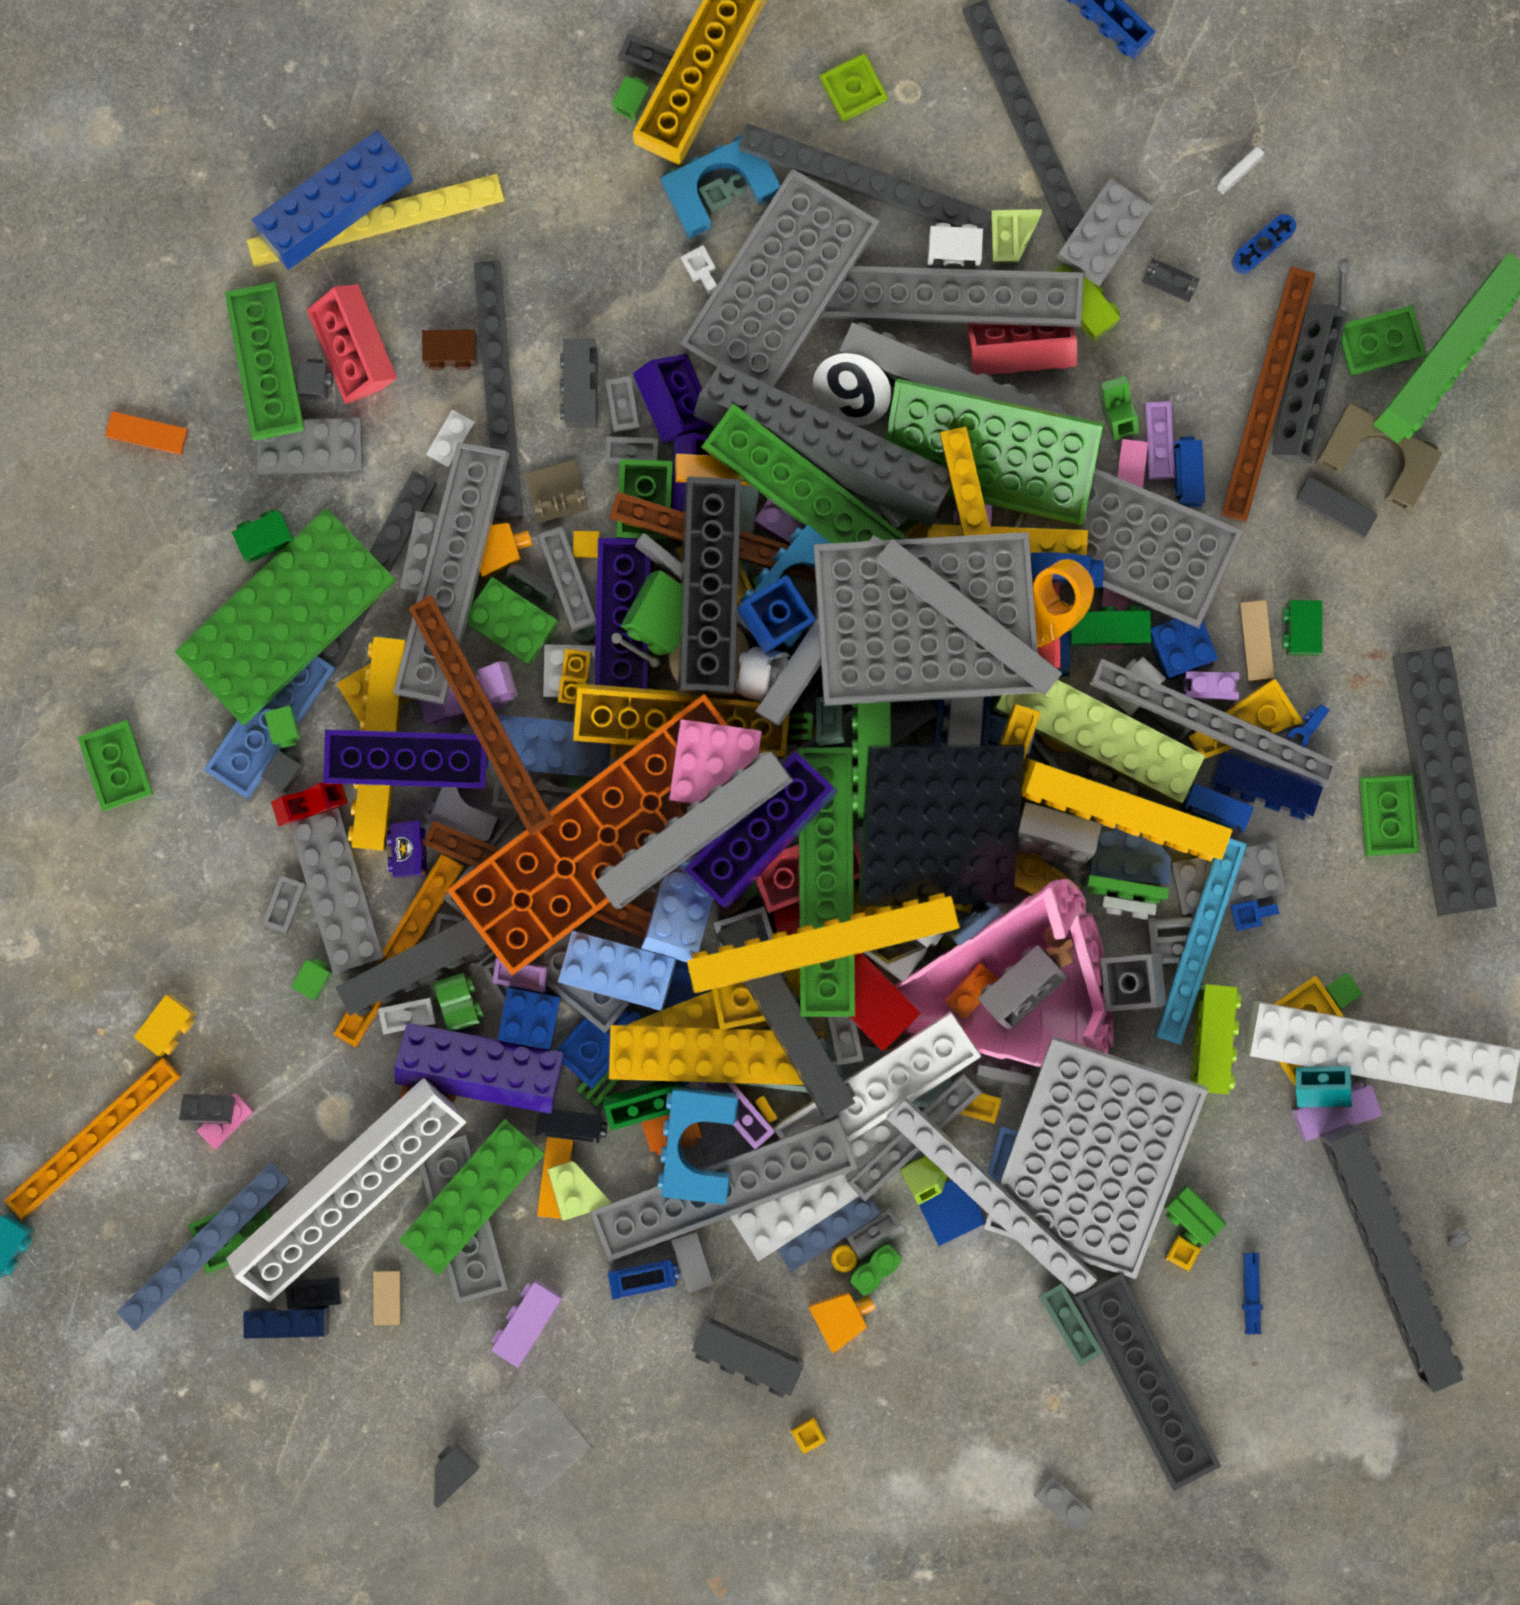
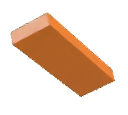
(146, 433)

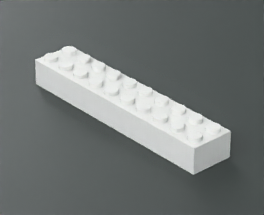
(1382, 1051)
(346, 1190)

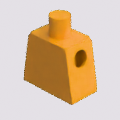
(503, 549)
(841, 1318)

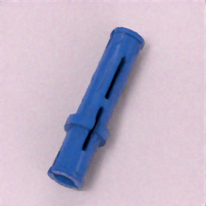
(1252, 1293)

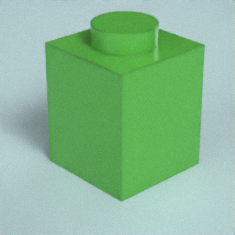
(631, 98)
(283, 726)
(312, 978)

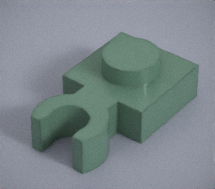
(718, 195)

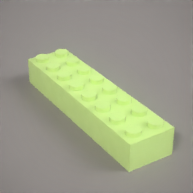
(1110, 739)

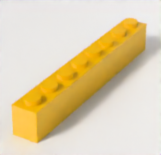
(382, 714)

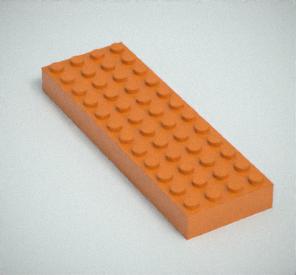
(547, 881)

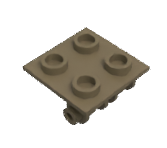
(556, 491)

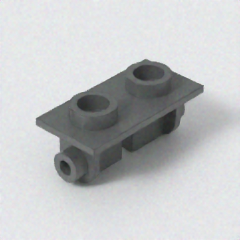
(1170, 280)

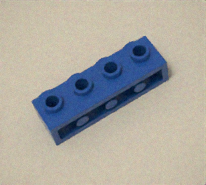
(1119, 23)

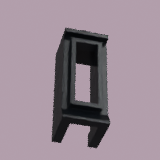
(571, 1126)

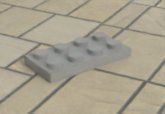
(1104, 232)
(321, 448)
(1256, 878)

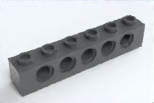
(1309, 383)

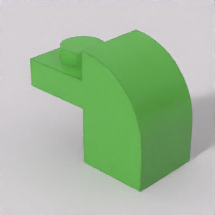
(1118, 409)

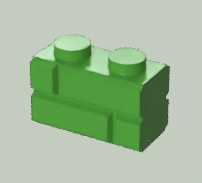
(1194, 1215)

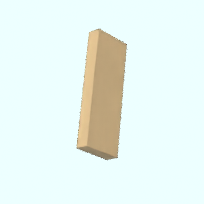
(1256, 640)

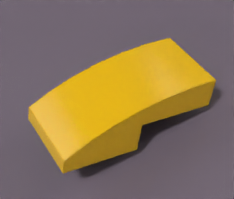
(575, 670)

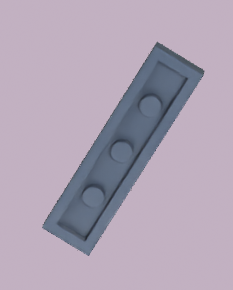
(828, 1232)

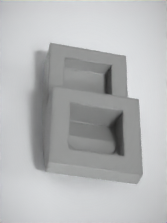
(692, 1261)

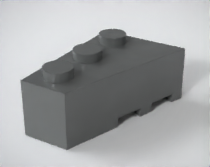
(579, 383)

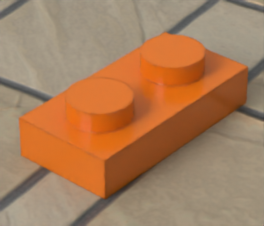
(966, 994)

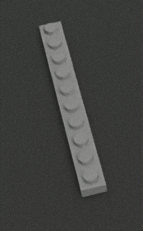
(1214, 723)
(991, 1197)

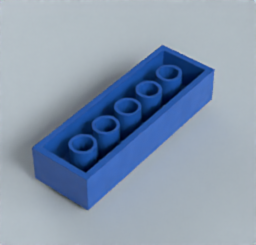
(332, 199)

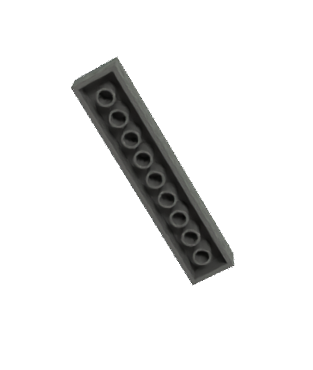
(833, 445)
(1444, 781)
(1391, 1257)

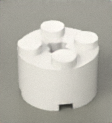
(759, 672)

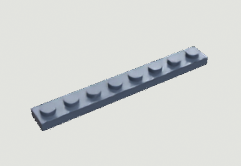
(203, 1246)

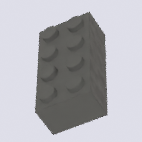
(747, 1356)

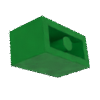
(262, 536)
(1303, 628)

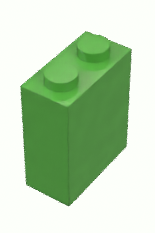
(656, 614)

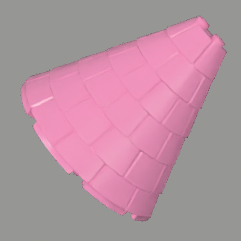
(1070, 1012)

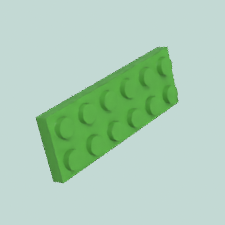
(264, 361)
(472, 1196)

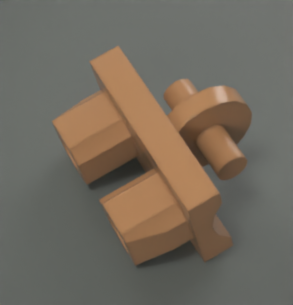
(1058, 947)

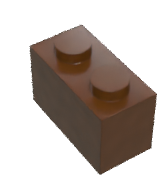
(449, 348)

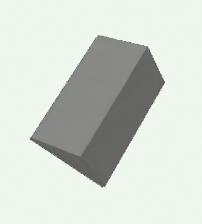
(898, 958)

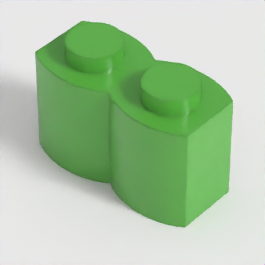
(458, 1003)
(869, 1274)

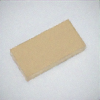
(387, 1297)

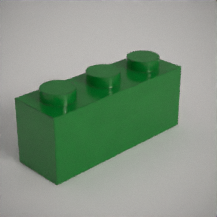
(1112, 627)
(638, 1104)

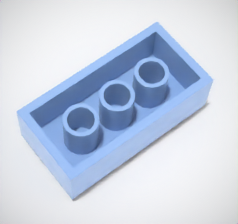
(678, 915)
(617, 970)

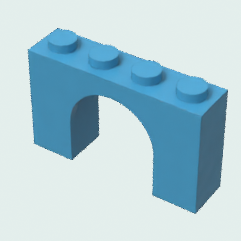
(683, 183)
(798, 553)
(679, 1176)

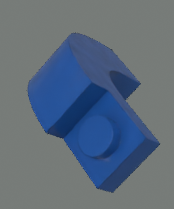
(1043, 560)

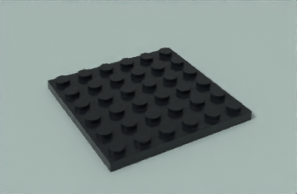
(941, 823)

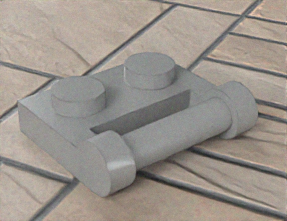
(1168, 946)

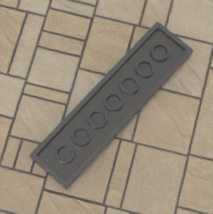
(1147, 1381)

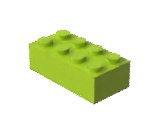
(1214, 1038)

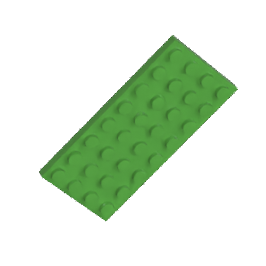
(1021, 453)
(285, 616)

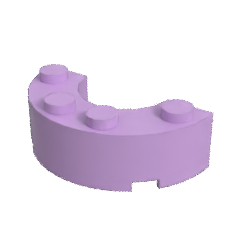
(497, 684)

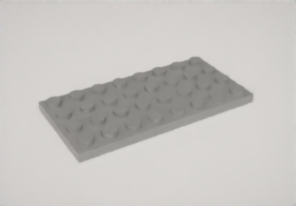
(781, 280)
(1152, 547)

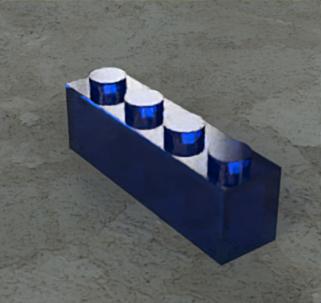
(1265, 785)

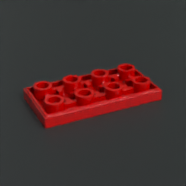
(879, 1006)

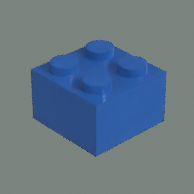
(776, 614)
(1181, 648)
(529, 1018)

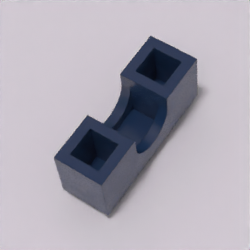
(286, 1323)

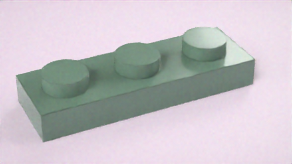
(1070, 1324)

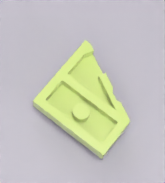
(1012, 233)
(574, 1191)

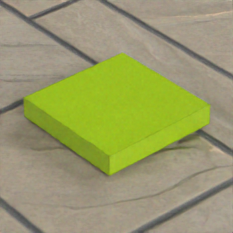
(853, 87)

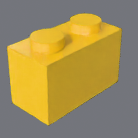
(165, 1026)

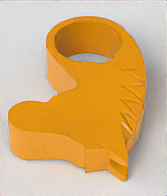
(1054, 616)

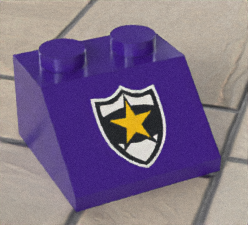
(408, 851)

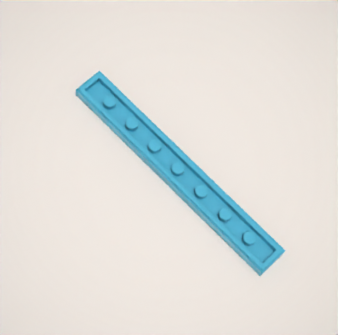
(1199, 943)

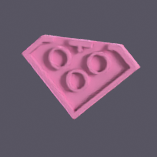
(708, 757)

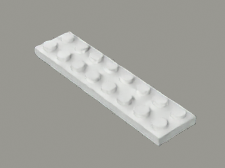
(900, 1073)
(783, 1219)

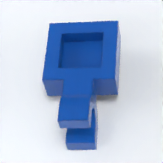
(1313, 719)
(1249, 915)

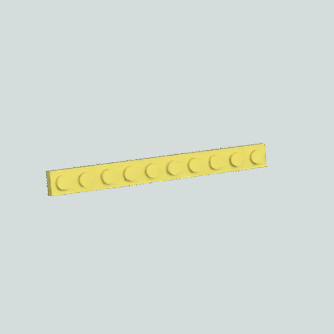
(404, 213)

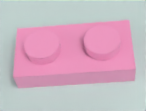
(218, 1133)

